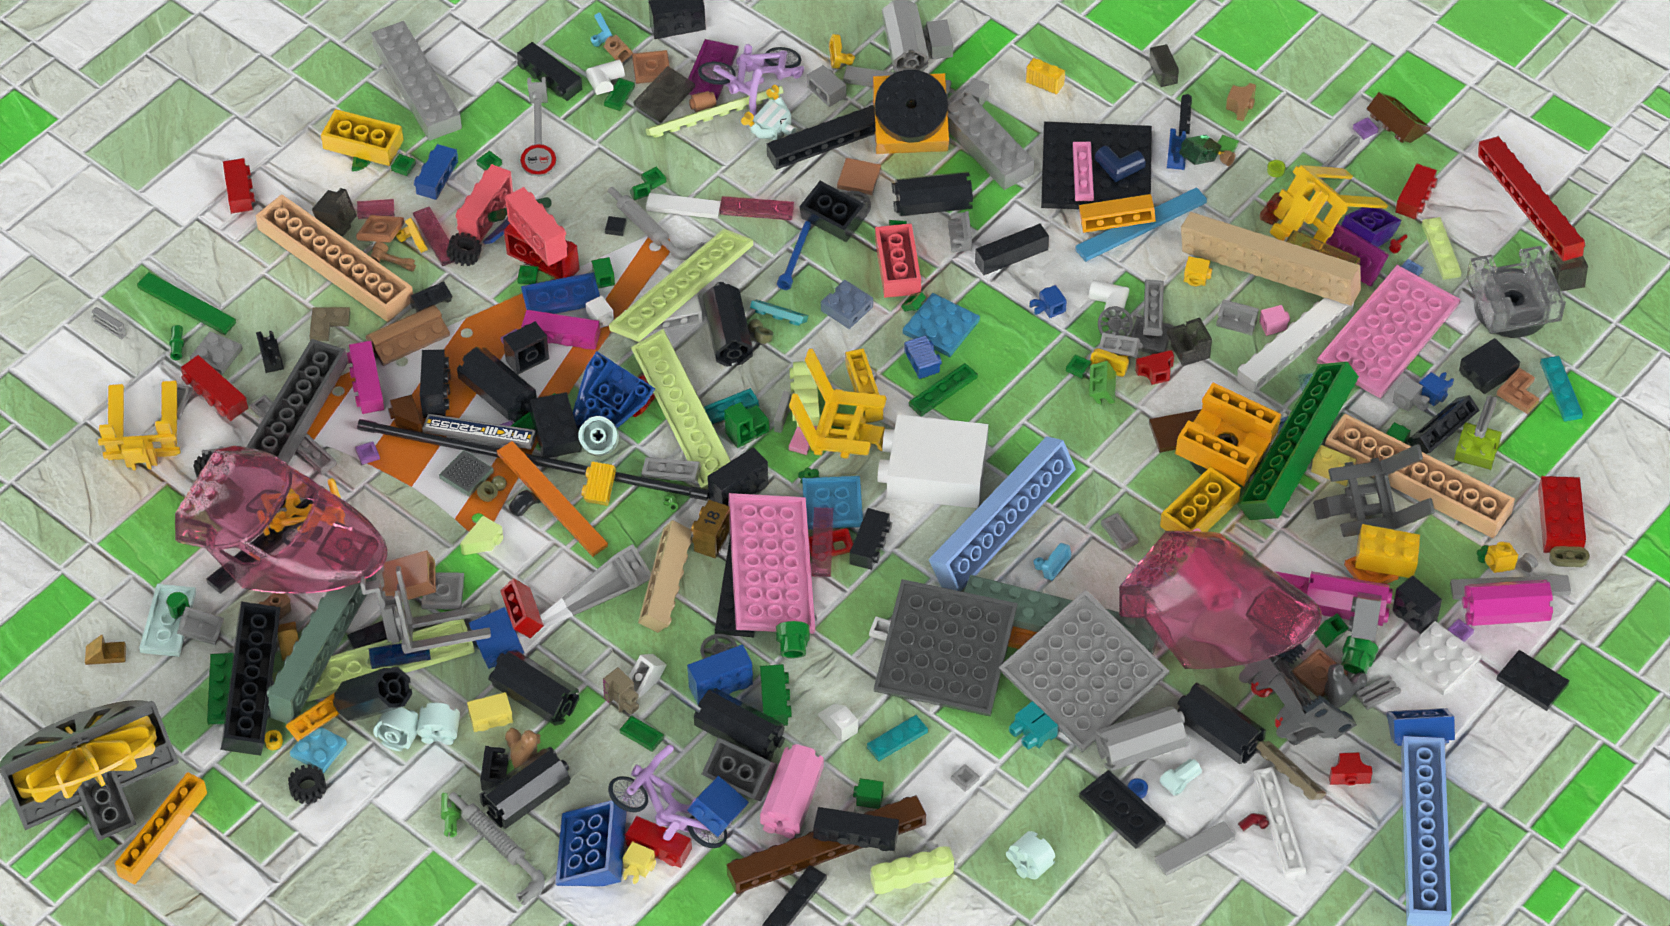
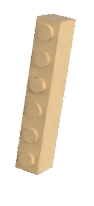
(665, 576)

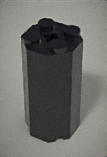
(932, 194)
(727, 324)
(496, 383)
(534, 687)
(372, 694)
(739, 723)
(1221, 723)
(525, 787)

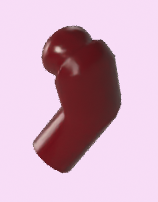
(1254, 819)

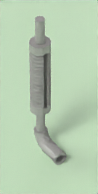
(650, 226)
(503, 845)

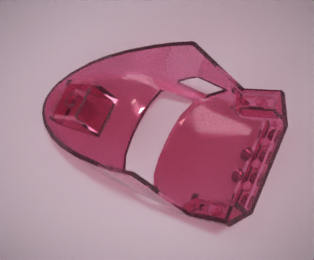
(238, 500)

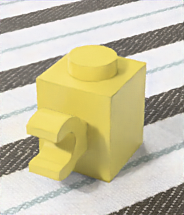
(638, 861)

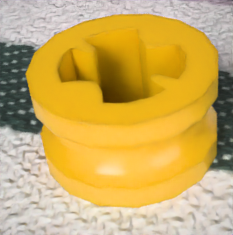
(273, 745)

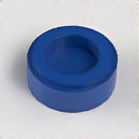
(1139, 787)

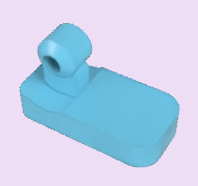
(598, 39)
(1055, 563)

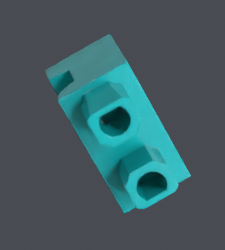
(1034, 725)

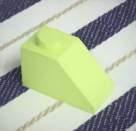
(482, 537)

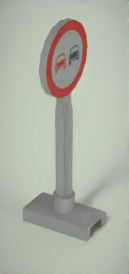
(538, 158)

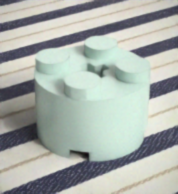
(591, 428)
(438, 723)
(397, 728)
(1031, 855)

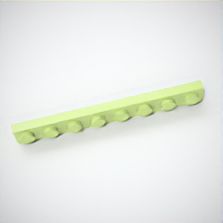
(707, 114)

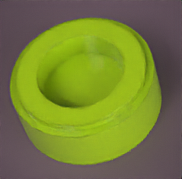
(1276, 168)

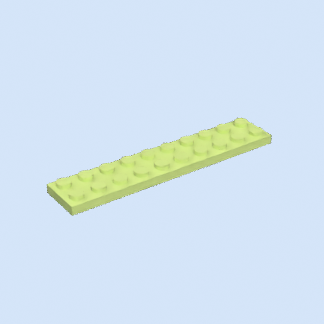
(681, 285)
(681, 404)
(357, 661)

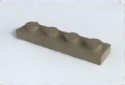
(1287, 767)

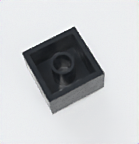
(526, 348)
(1416, 604)

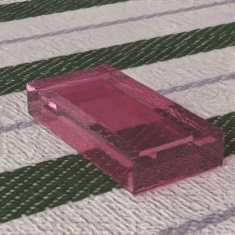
(375, 207)

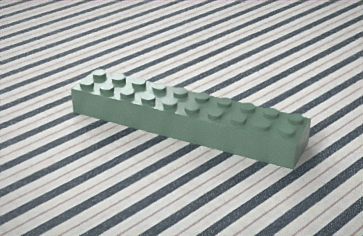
(1038, 608)
(314, 651)

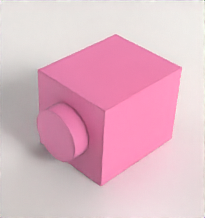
(1274, 320)

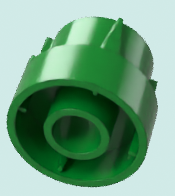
(793, 638)
(1358, 655)

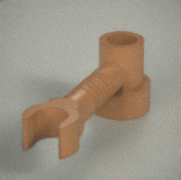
(379, 253)

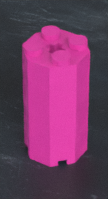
(1336, 593)
(1507, 602)

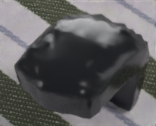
(522, 502)

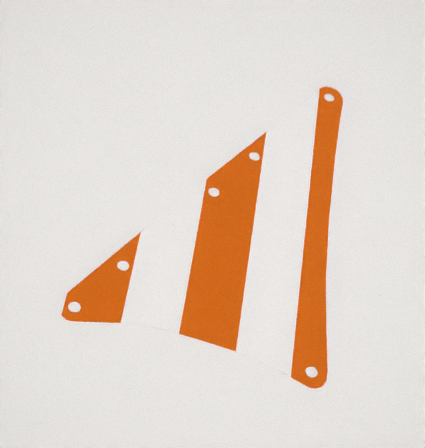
(420, 462)

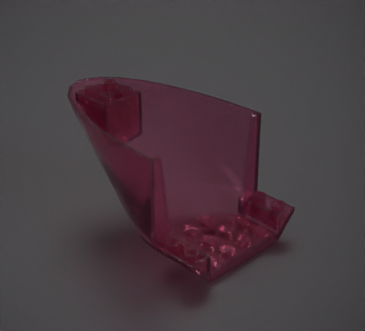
(1216, 602)

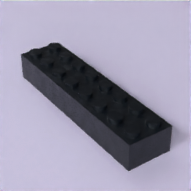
(250, 678)

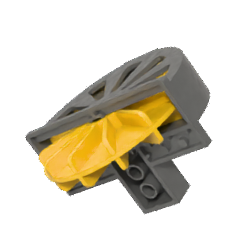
(87, 765)

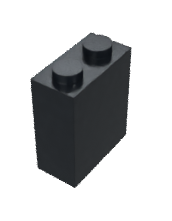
(1489, 366)

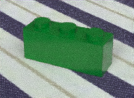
(775, 692)

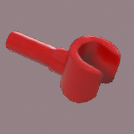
(1395, 244)

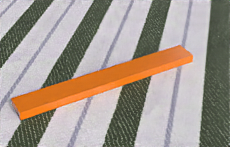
(552, 498)

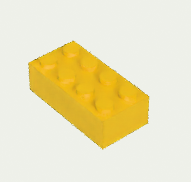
(362, 137)
(1201, 503)

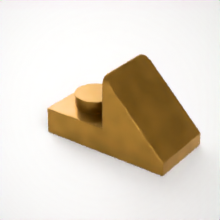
(287, 637)
(102, 653)

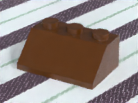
(1397, 118)

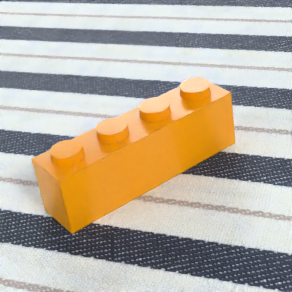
(1117, 213)

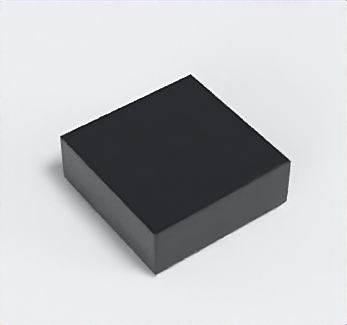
(615, 226)

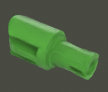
(450, 813)

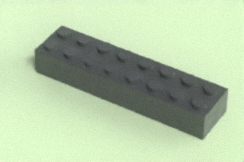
(300, 400)

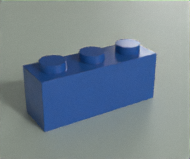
(436, 171)

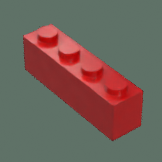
(214, 388)

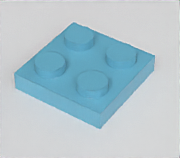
(318, 748)

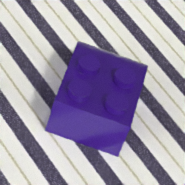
(1372, 224)

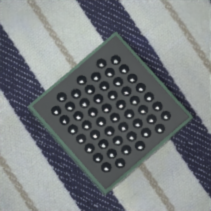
(466, 473)

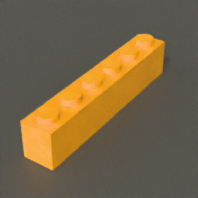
(161, 828)

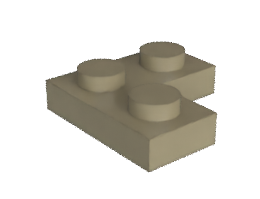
(327, 317)

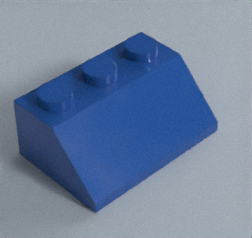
(1421, 723)

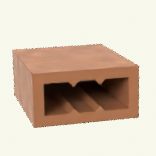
(417, 573)

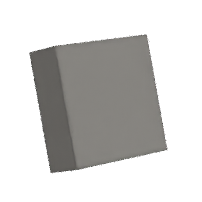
(965, 778)

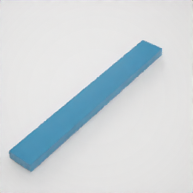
(1163, 214)

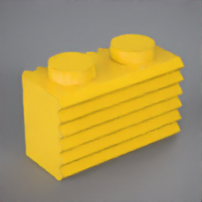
(1045, 76)
(599, 483)

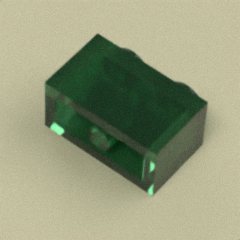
(1200, 149)

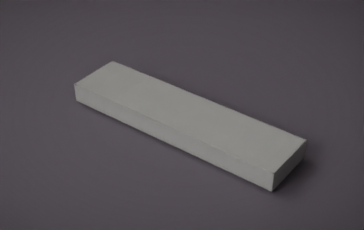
(1153, 307)
(1195, 848)

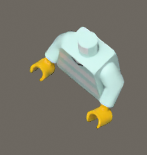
(772, 120)

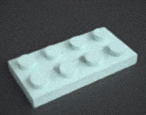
(161, 629)

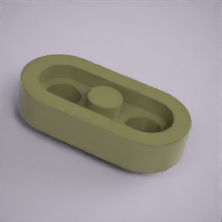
(1569, 556)

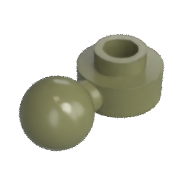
(760, 333)
(488, 490)

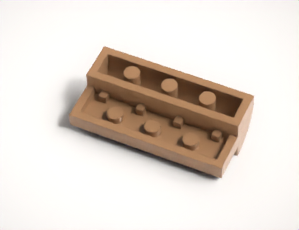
(408, 335)

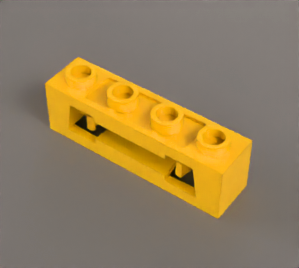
(862, 380)

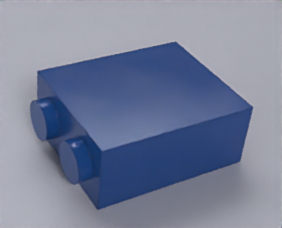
(502, 637)
(718, 806)

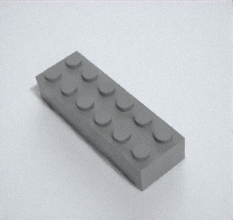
(988, 142)

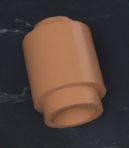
(702, 101)

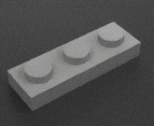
(671, 469)

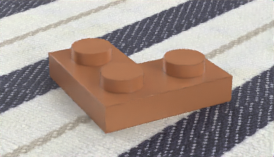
(1516, 392)

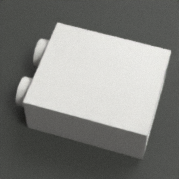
(934, 461)

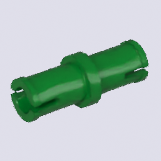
(176, 342)

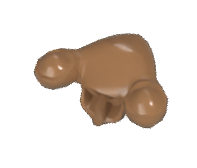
(522, 746)

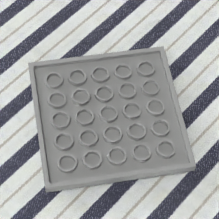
(1084, 670)

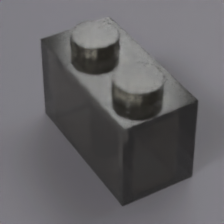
(1163, 65)

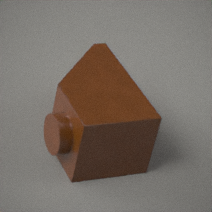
(405, 413)

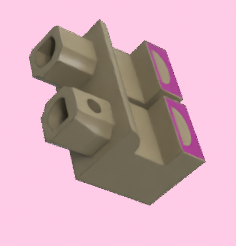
(620, 689)

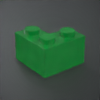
(745, 424)

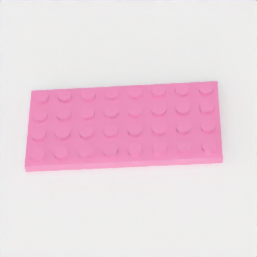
(1390, 329)
(770, 561)

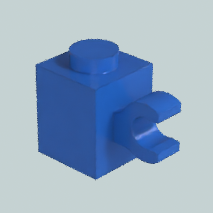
(1050, 301)
(1436, 387)

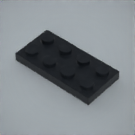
(1122, 809)

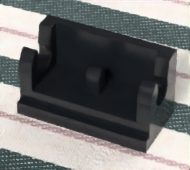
(430, 296)
(269, 352)
(493, 766)

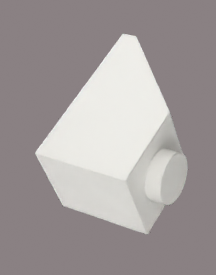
(646, 673)
(840, 721)

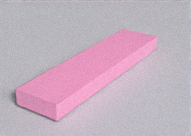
(1083, 171)

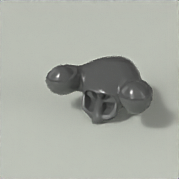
(1340, 688)

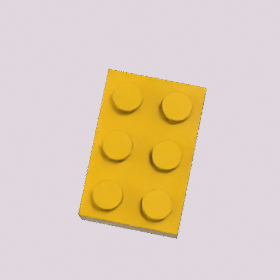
(1387, 551)

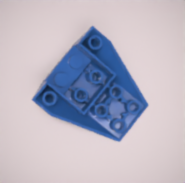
(609, 393)

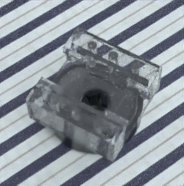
(1515, 297)

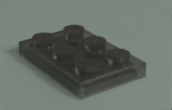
(664, 94)

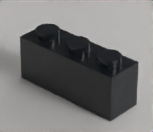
(870, 539)

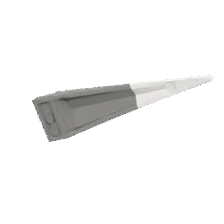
(615, 577)

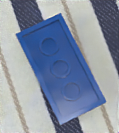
(561, 294)

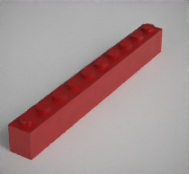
(1531, 198)

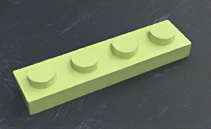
(1441, 248)

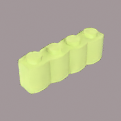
(806, 388)
(916, 869)

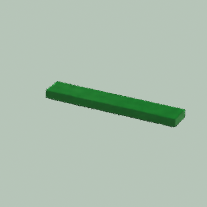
(186, 303)

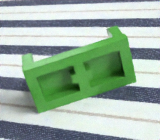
(1102, 382)

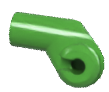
(672, 502)

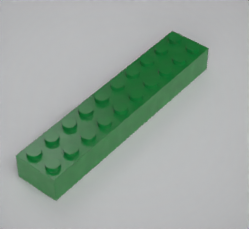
(1298, 441)

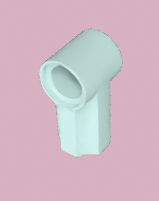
(1177, 779)

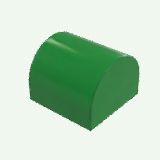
(176, 604)

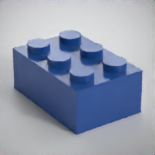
(725, 671)

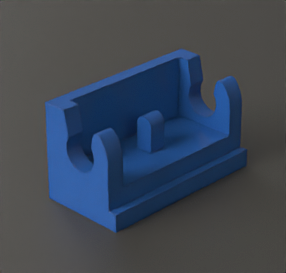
(1175, 160)

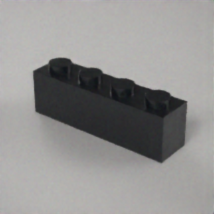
(558, 76)
(1011, 249)
(856, 829)

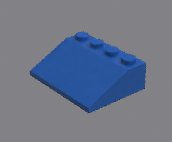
(591, 846)

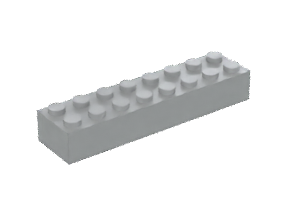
(416, 80)

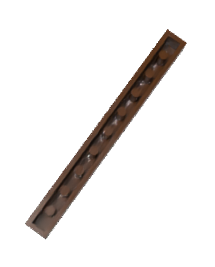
(805, 851)

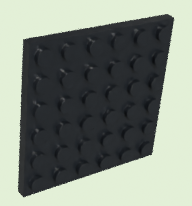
(1058, 166)

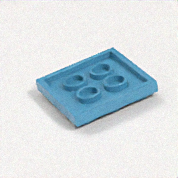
(942, 323)
(838, 493)

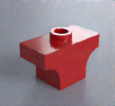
(1155, 366)
(1350, 770)

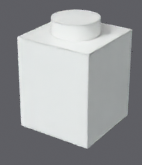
(600, 310)

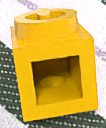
(1197, 271)
(1501, 557)

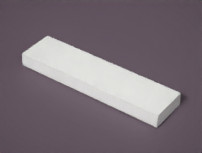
(683, 205)

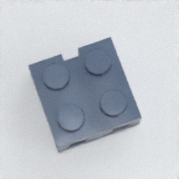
(847, 304)

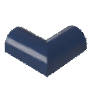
(1119, 167)

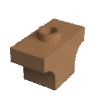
(1241, 100)

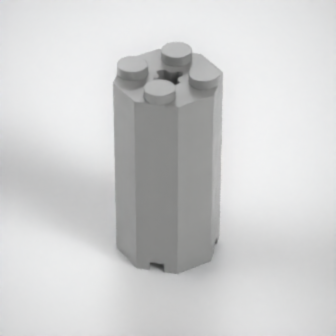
(905, 36)
(1142, 738)

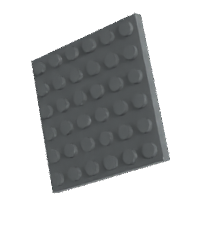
(945, 647)

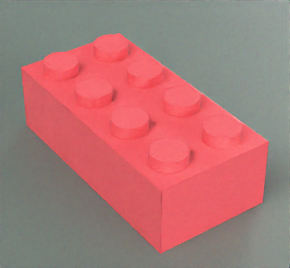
(486, 197)
(536, 226)
(897, 260)

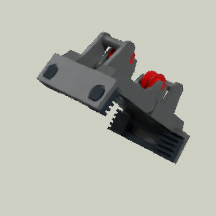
(1300, 716)

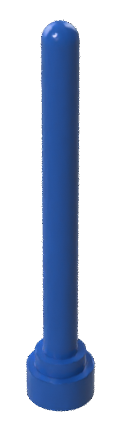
(785, 280)

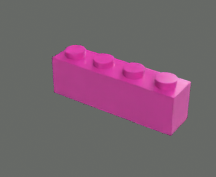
(566, 329)
(366, 377)

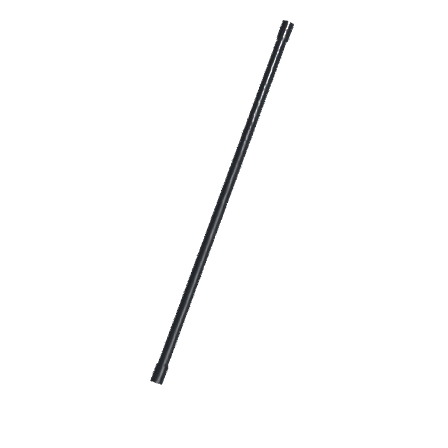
(374, 427)

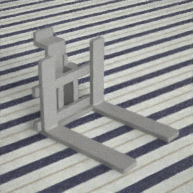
(400, 623)

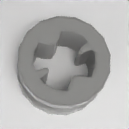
(1528, 562)

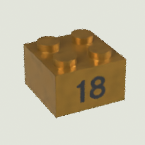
(711, 529)

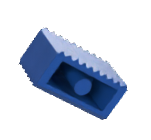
(922, 356)

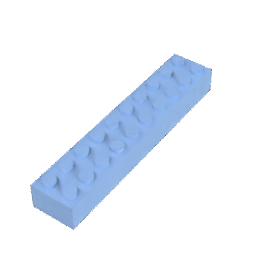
(1002, 514)
(1425, 832)

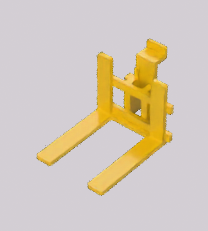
(1297, 208)
(856, 435)
(140, 448)

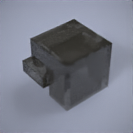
(335, 211)
(1569, 273)
(1190, 342)

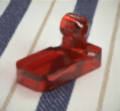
(1267, 214)

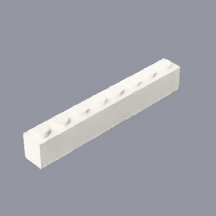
(1291, 343)

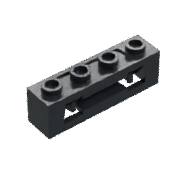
(1444, 424)

